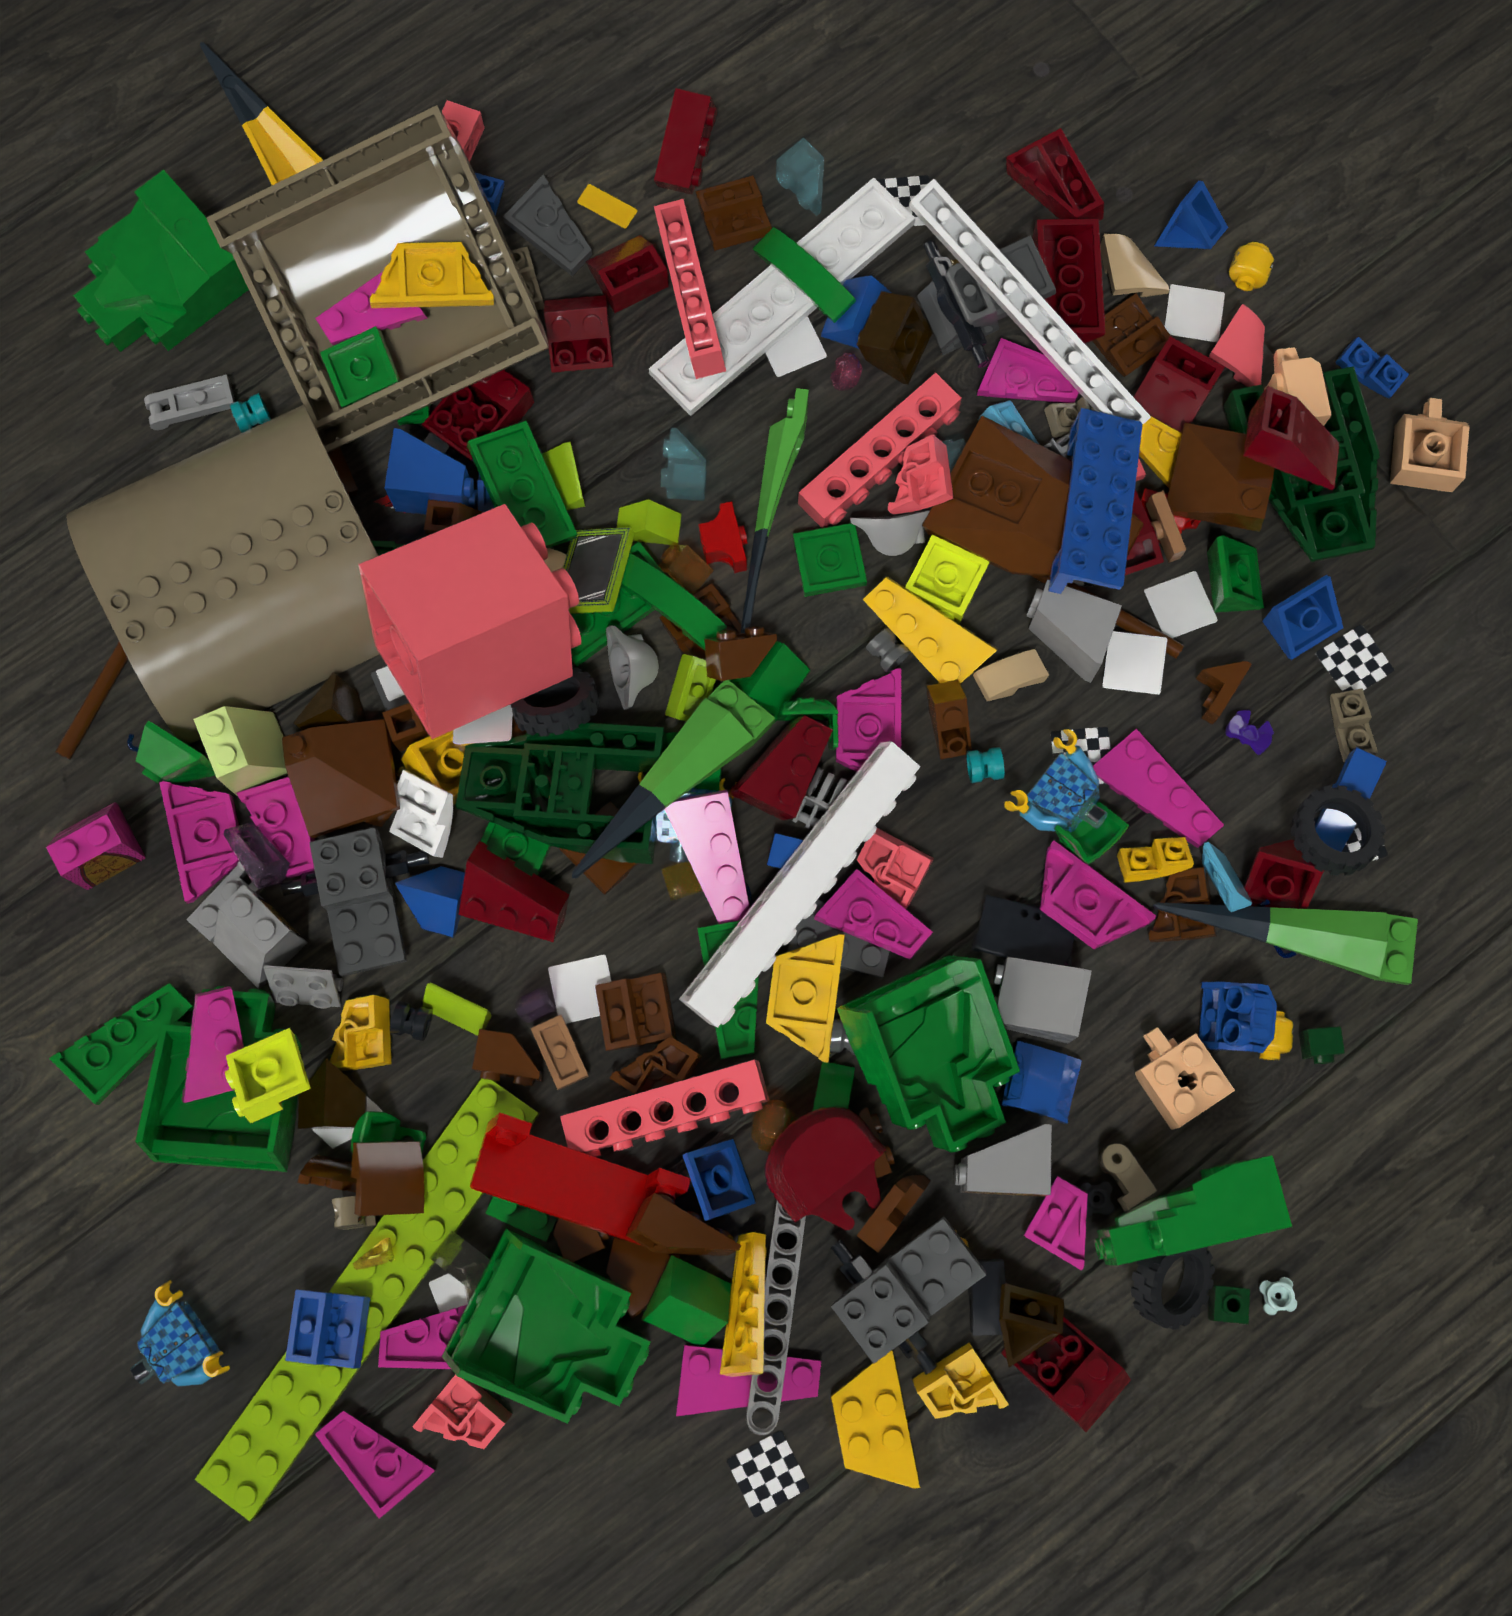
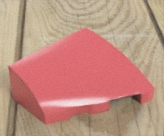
(465, 1414)

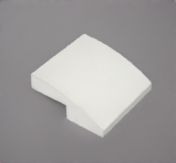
(423, 814)

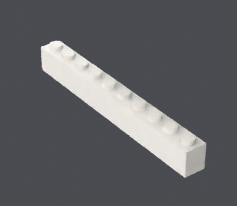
(1023, 304)
(800, 883)

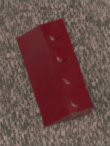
(1074, 264)

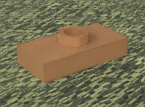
(1165, 527)
(559, 1052)

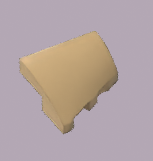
(1129, 268)

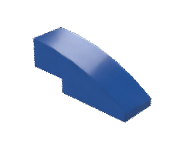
(1358, 773)

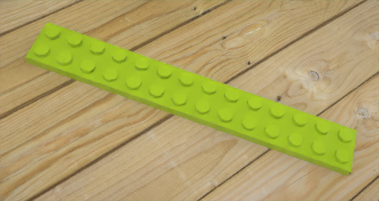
(301, 1394)

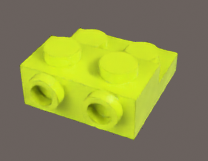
(947, 577)
(266, 1075)

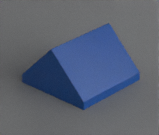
(847, 328)
(1305, 618)
(719, 1179)

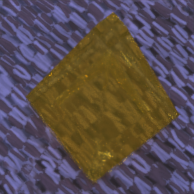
(681, 880)
(378, 1255)

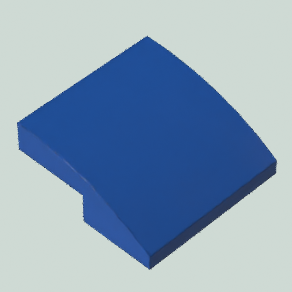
(327, 1329)

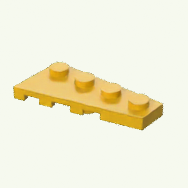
(932, 637)

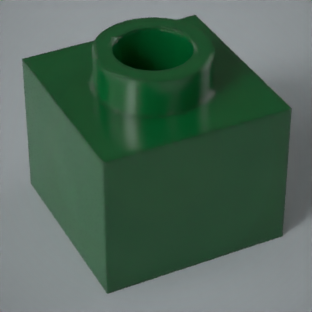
(1321, 1044)
(1218, 1304)

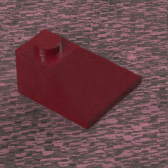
(1282, 877)

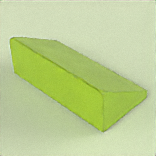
(564, 473)
(689, 688)
(456, 1009)

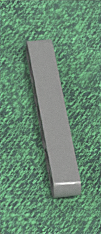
(777, 1328)

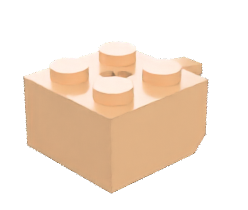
(1303, 380)
(1429, 450)
(1188, 1059)

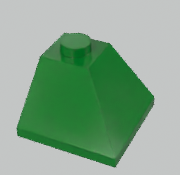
(170, 758)

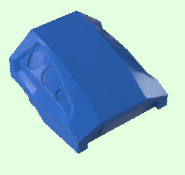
(1237, 1016)
(1043, 1083)

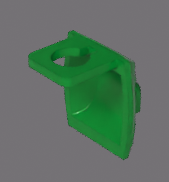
(815, 709)
(1090, 842)
(383, 1127)

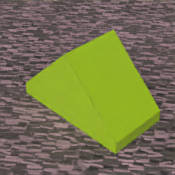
(651, 522)

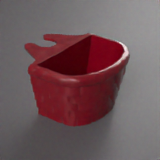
(823, 1161)

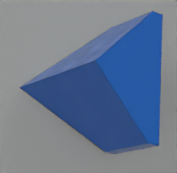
(1195, 222)
(435, 899)

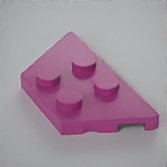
(868, 718)
(197, 830)
(1088, 901)

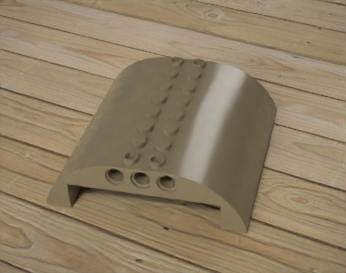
(336, 229)
(232, 573)

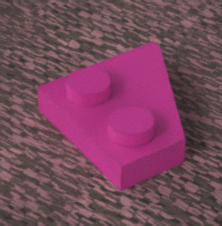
(1062, 1223)

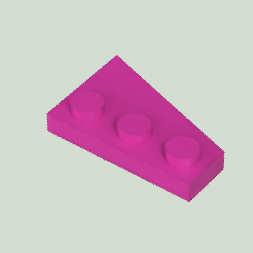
(355, 314)
(1025, 375)
(280, 820)
(873, 916)
(213, 1036)
(419, 1342)
(372, 1463)

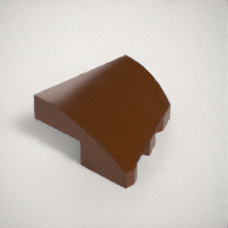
(1187, 888)
(660, 1067)
(328, 1172)
(892, 1211)

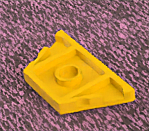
(430, 277)
(806, 994)
(875, 1425)

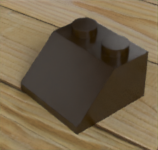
(895, 336)

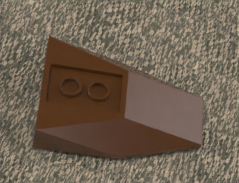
(1008, 502)

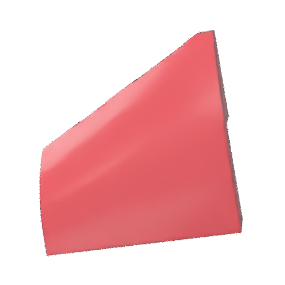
(1242, 347)
(923, 478)
(894, 866)

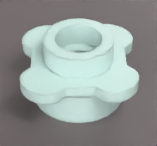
(1287, 1299)

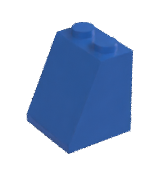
(423, 474)

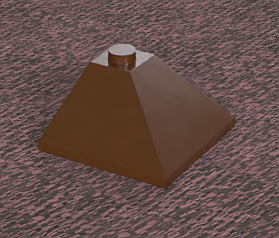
(1217, 481)
(341, 774)

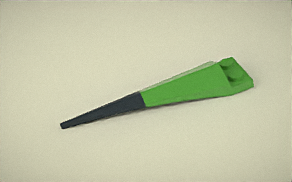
(782, 450)
(710, 738)
(1357, 941)

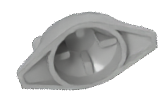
(893, 534)
(631, 664)

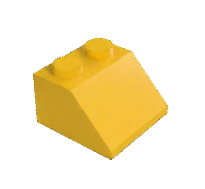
(437, 761)

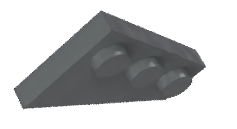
(546, 225)

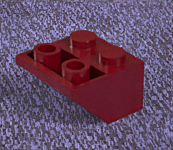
(629, 273)
(578, 333)

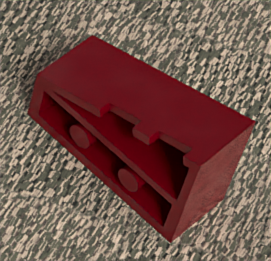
(685, 141)
(1056, 178)
(785, 769)
(510, 898)

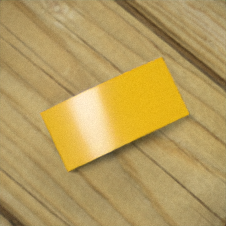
(1160, 860)

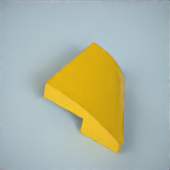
(363, 1034)
(958, 1385)

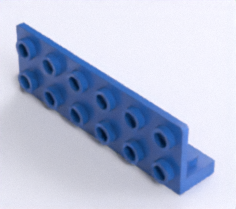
(1098, 501)

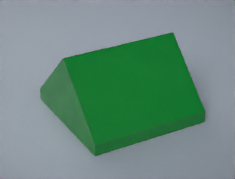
(1234, 576)
(774, 679)
(689, 1302)

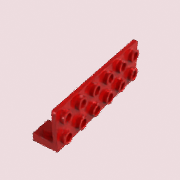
(565, 1180)

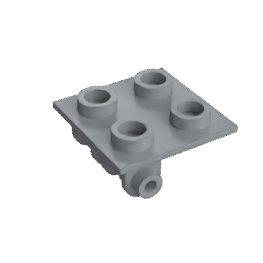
(304, 986)

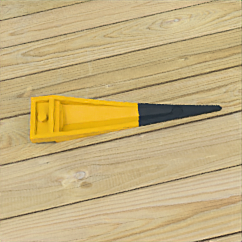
(275, 144)

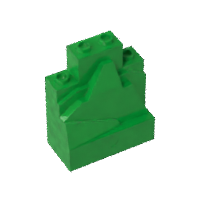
(158, 271)
(935, 1050)
(209, 1128)
(1222, 1207)
(546, 1332)

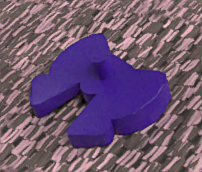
(1248, 734)

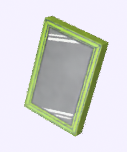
(597, 567)

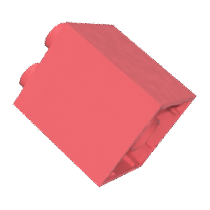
(471, 618)

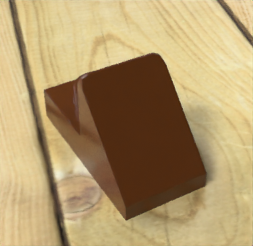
(1223, 682)

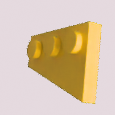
(1160, 448)

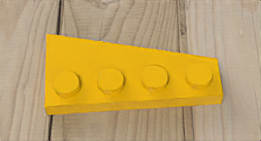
(745, 1327)

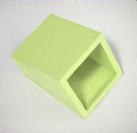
(243, 746)

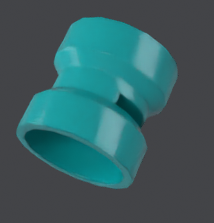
(243, 412)
(985, 765)

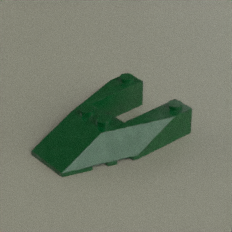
(1319, 518)
(547, 783)

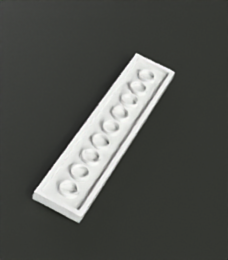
(774, 306)

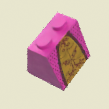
(95, 848)

